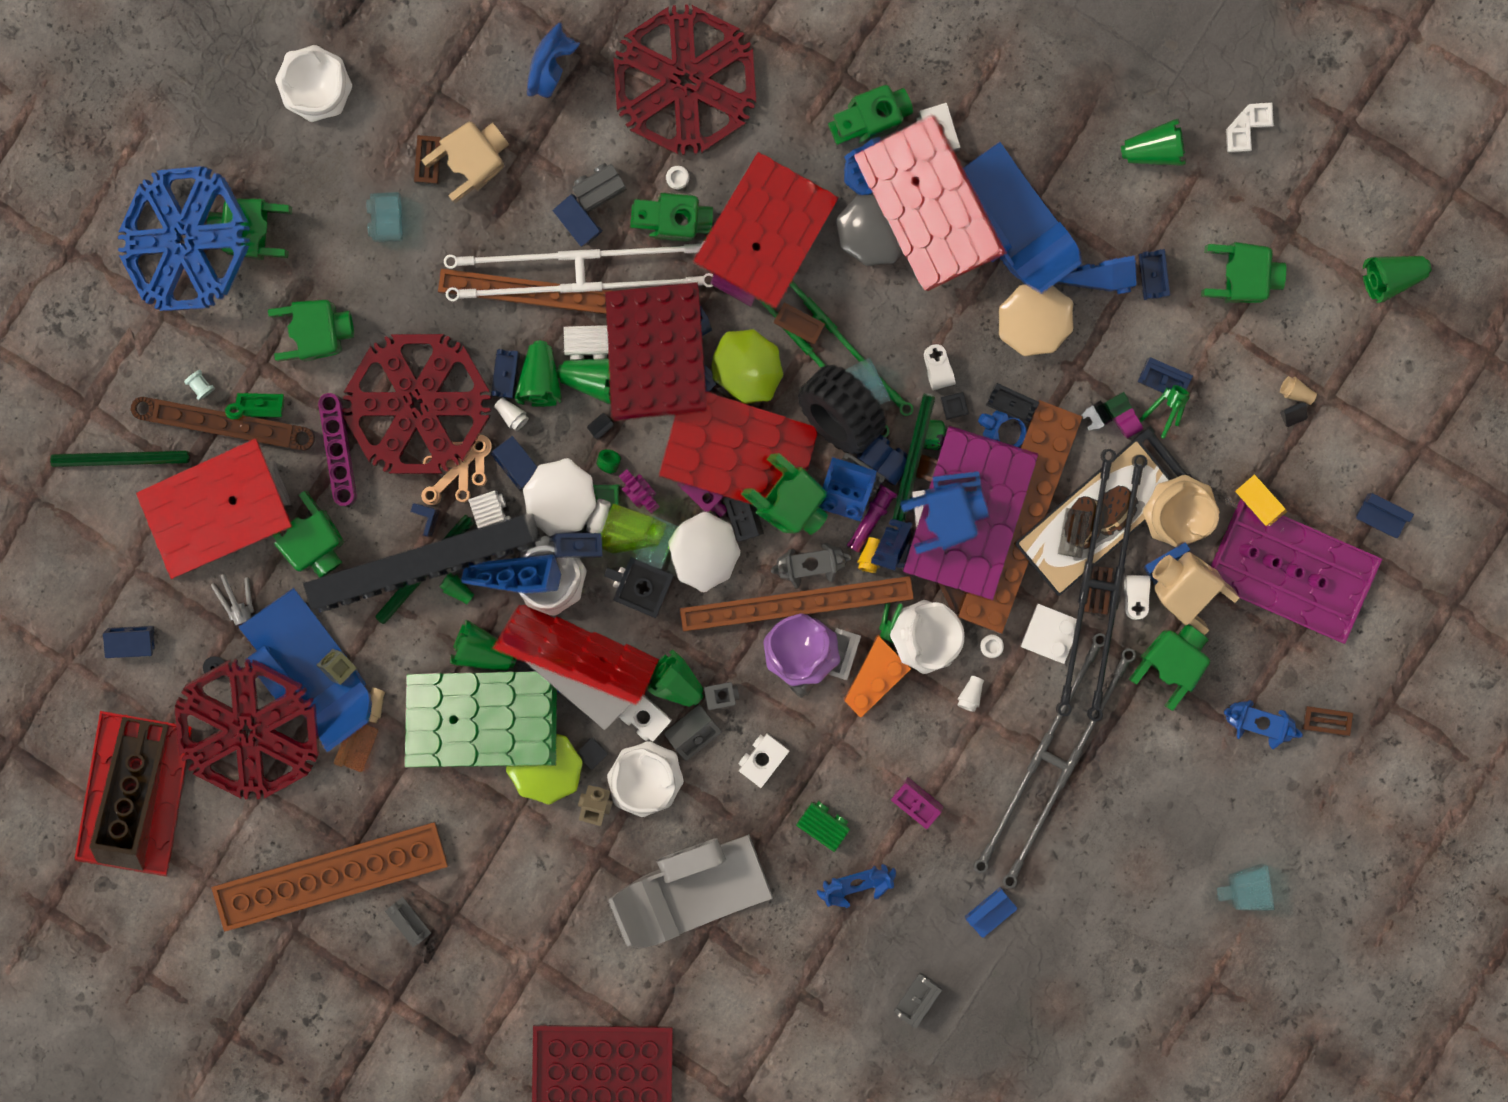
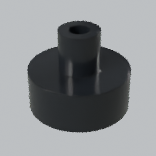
(212, 661)

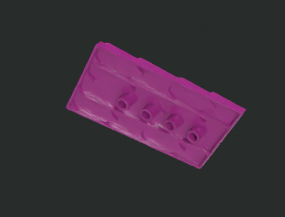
(1004, 479)
(1296, 572)

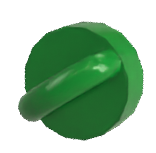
(608, 461)

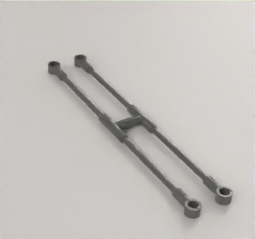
(1067, 767)

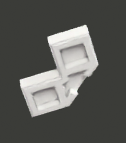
(1239, 132)

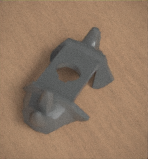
(829, 562)

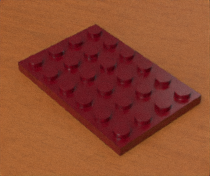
(655, 351)
(602, 1063)

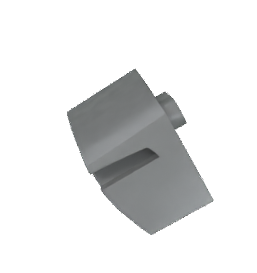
(690, 891)

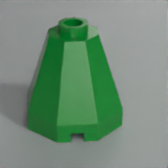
(675, 681)

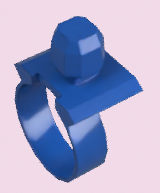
(993, 422)

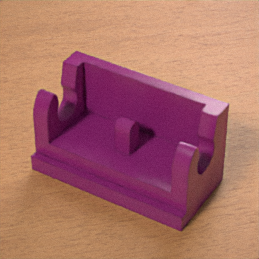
(917, 803)

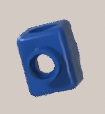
(950, 515)

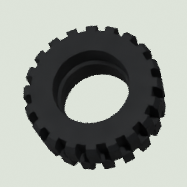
(842, 409)

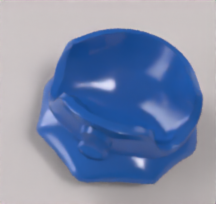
(544, 69)

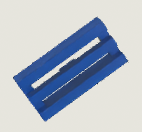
(976, 474)

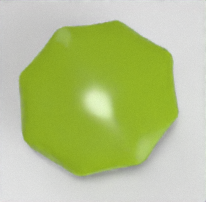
(747, 366)
(549, 783)

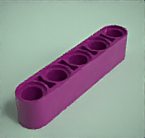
(330, 440)

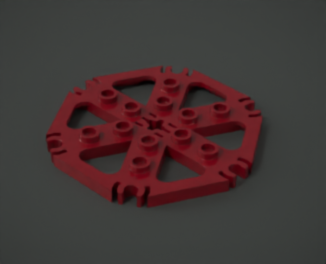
(684, 58)
(438, 403)
(232, 737)

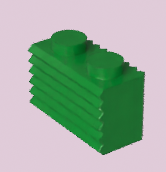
(823, 825)

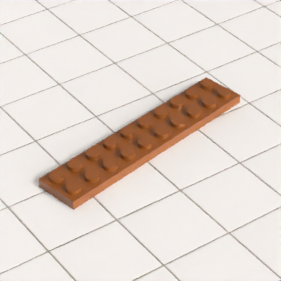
(1051, 436)
(329, 876)

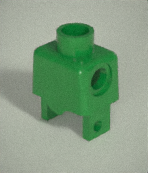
(864, 122)
(257, 214)
(660, 217)
(1248, 273)
(315, 329)
(792, 501)
(311, 541)
(1177, 660)

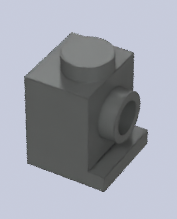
(714, 701)

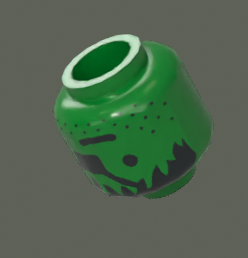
(935, 435)

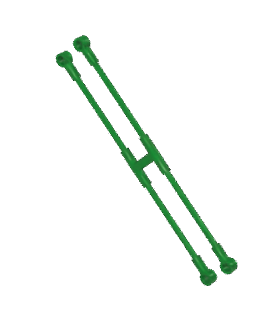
(832, 328)

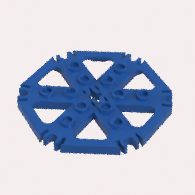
(167, 240)

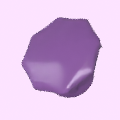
(801, 650)

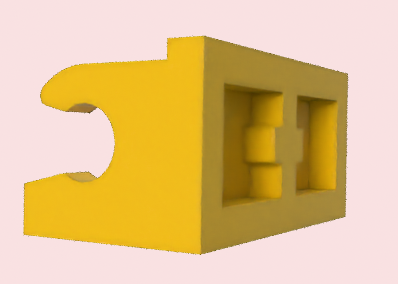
(1261, 501)

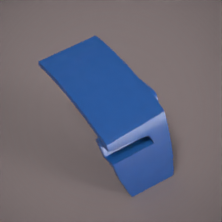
(1034, 241)
(293, 644)

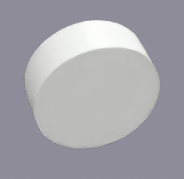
(677, 177)
(992, 646)

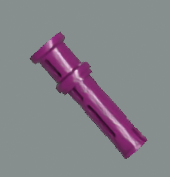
(877, 508)

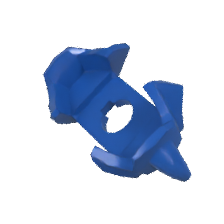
(1280, 730)
(836, 891)

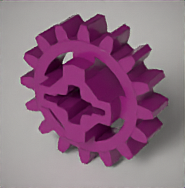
(639, 491)

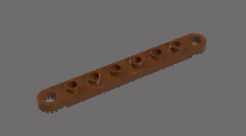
(218, 423)

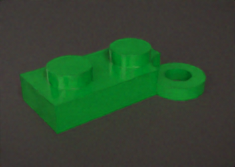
(256, 405)

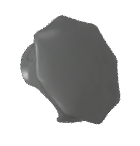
(867, 233)

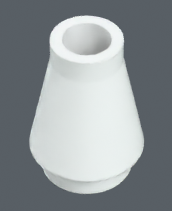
(512, 415)
(598, 517)
(971, 694)

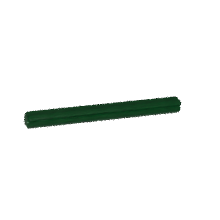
(914, 454)
(119, 458)
(403, 593)

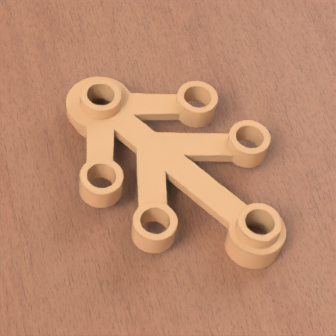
(462, 471)

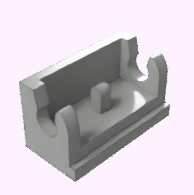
(847, 649)

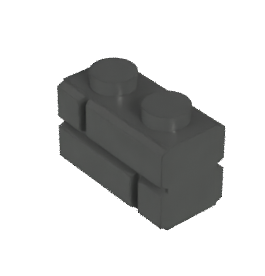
(598, 187)

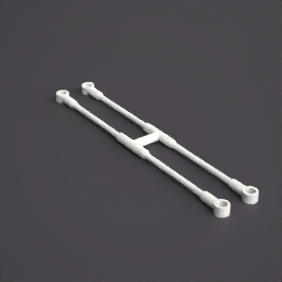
(578, 256)

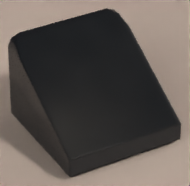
(1294, 414)
(600, 426)

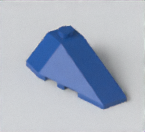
(1107, 276)
(517, 574)

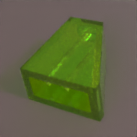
(630, 530)

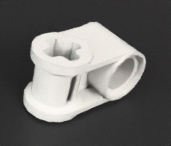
(939, 372)
(1136, 591)

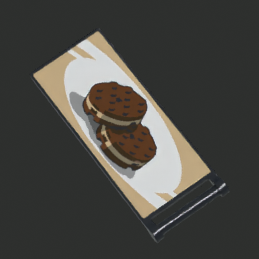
(1042, 540)

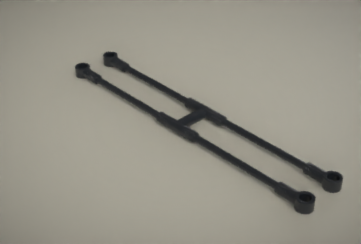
(1114, 587)

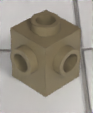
(594, 805)

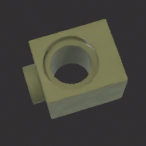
(336, 666)

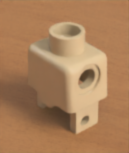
(471, 154)
(1188, 587)

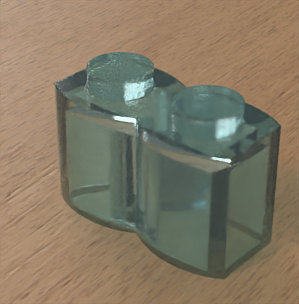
(385, 217)

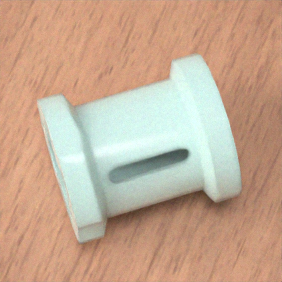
(199, 385)

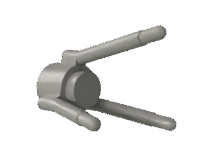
(238, 612)

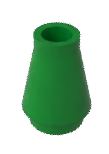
(455, 588)

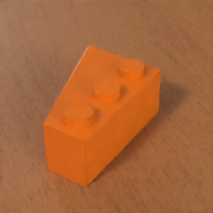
(875, 678)

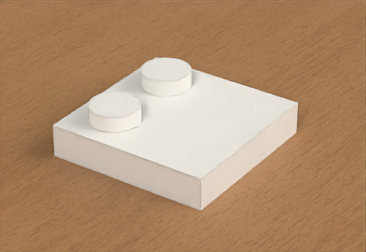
(1050, 633)

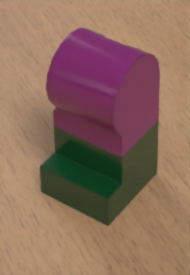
(1123, 415)

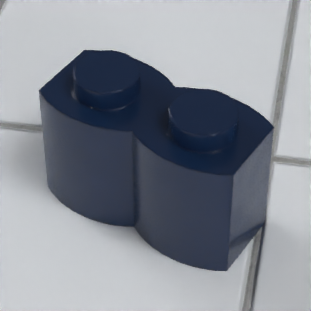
(884, 459)

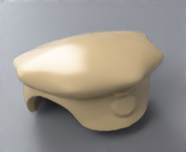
(1035, 321)
(1181, 511)

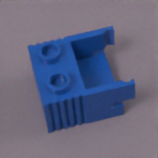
(847, 489)

